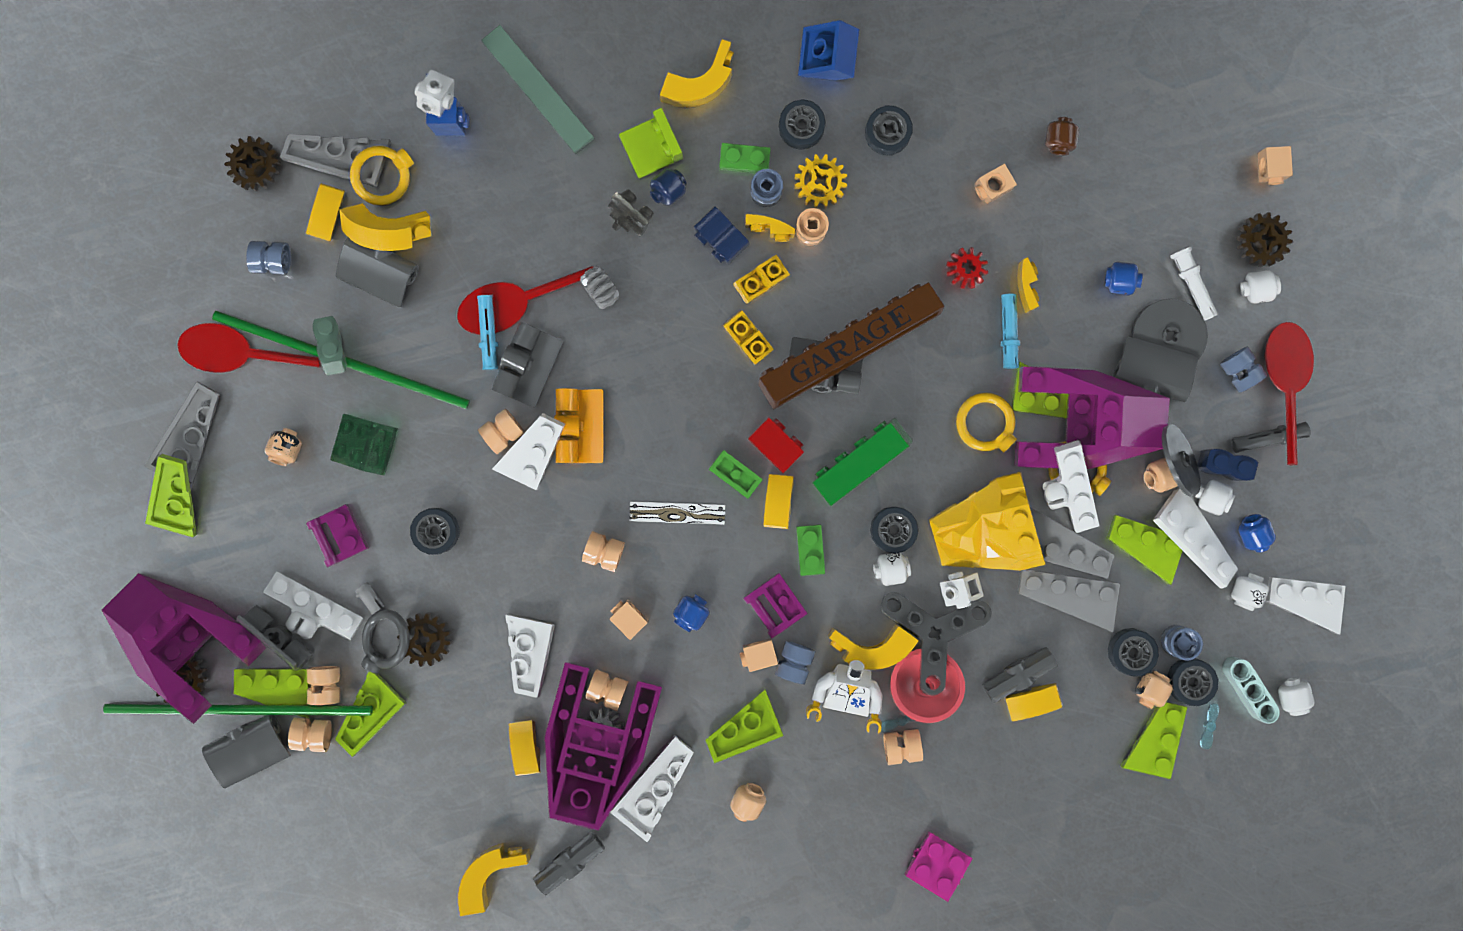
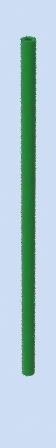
(351, 363)
(350, 710)

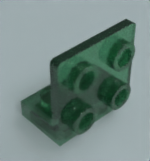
(363, 444)

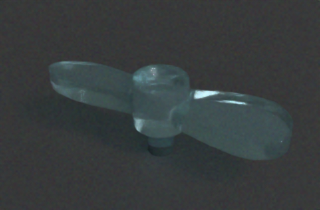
(890, 724)
(1210, 726)

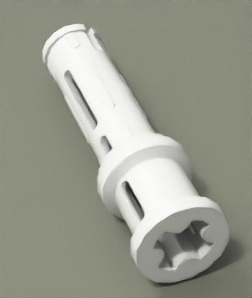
(1190, 272)

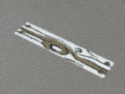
(677, 513)

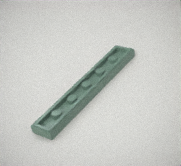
(537, 89)

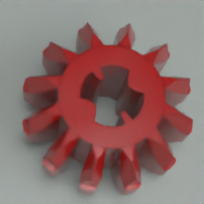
(974, 264)

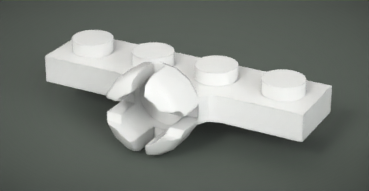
(1072, 487)
(311, 609)

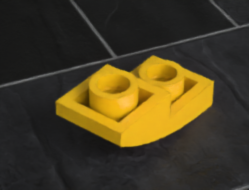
(325, 212)
(779, 230)
(1027, 275)
(761, 279)
(748, 337)
(778, 501)
(1034, 702)
(523, 748)

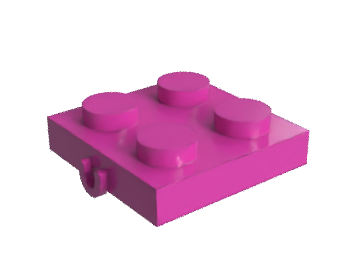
(938, 866)

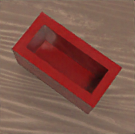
(776, 444)

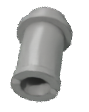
(369, 598)

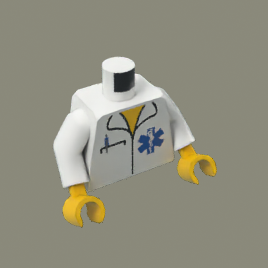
(848, 691)

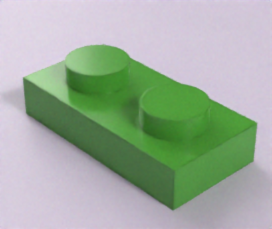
(744, 158)
(735, 474)
(810, 550)

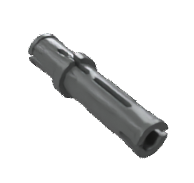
(1267, 438)

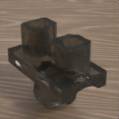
(626, 215)

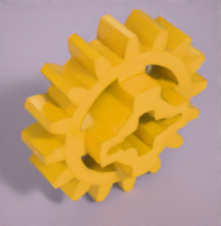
(814, 172)

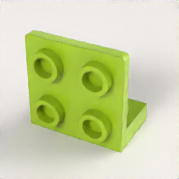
(651, 145)

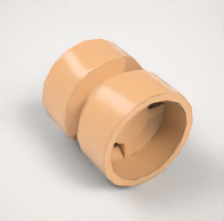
(811, 226)
(502, 430)
(603, 551)
(323, 685)
(606, 690)
(308, 734)
(911, 749)

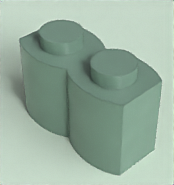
(329, 345)

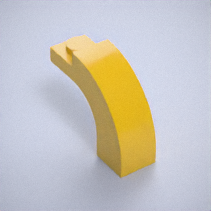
(698, 91)
(383, 233)
(879, 656)
(472, 889)

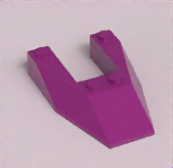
(1103, 413)
(164, 629)
(590, 760)

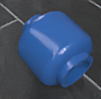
(1123, 278)
(1257, 533)
(691, 613)

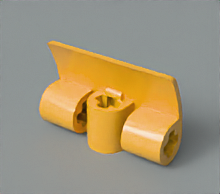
(583, 429)

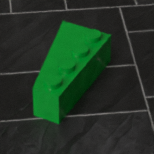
(863, 461)

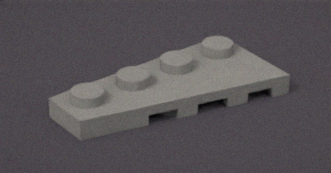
(334, 155)
(188, 430)
(1069, 549)
(1080, 597)

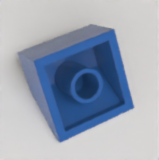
(829, 51)
(451, 121)

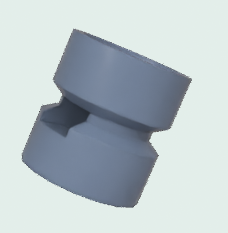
(766, 187)
(263, 257)
(1243, 360)
(1181, 642)
(795, 662)

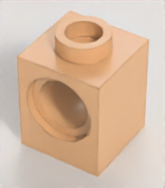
(1275, 164)
(1002, 177)
(628, 619)
(759, 655)

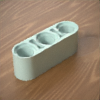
(1260, 695)

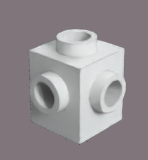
(435, 93)
(961, 589)

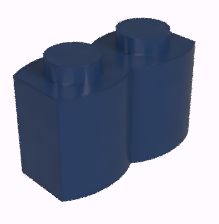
(721, 236)
(1230, 466)

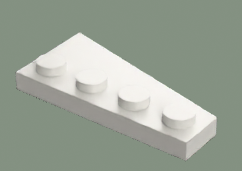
(1192, 533)
(647, 796)

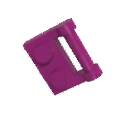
(345, 532)
(782, 601)

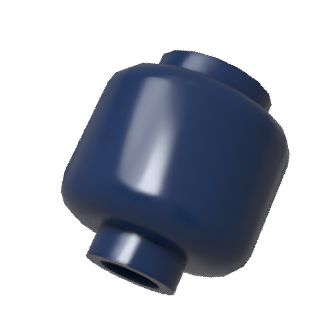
(668, 186)

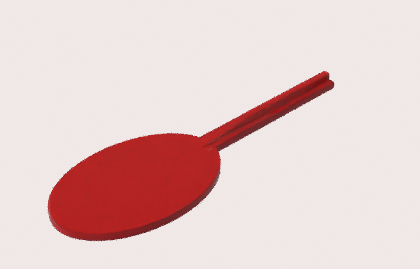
(508, 302)
(224, 349)
(1290, 367)

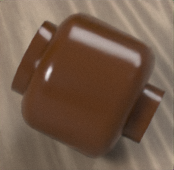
(1062, 136)

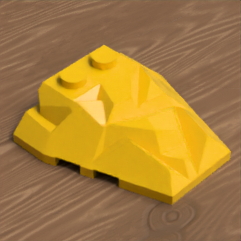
(989, 529)

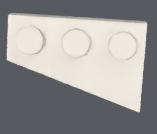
(532, 452)
(1310, 600)
(530, 650)

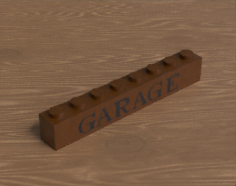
(850, 345)

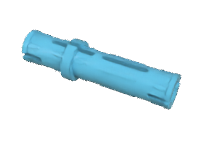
(1010, 331)
(489, 362)

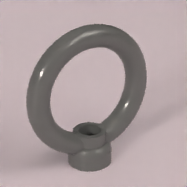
(375, 660)

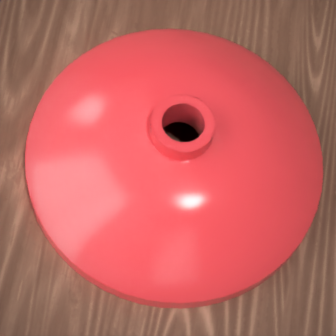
(915, 703)

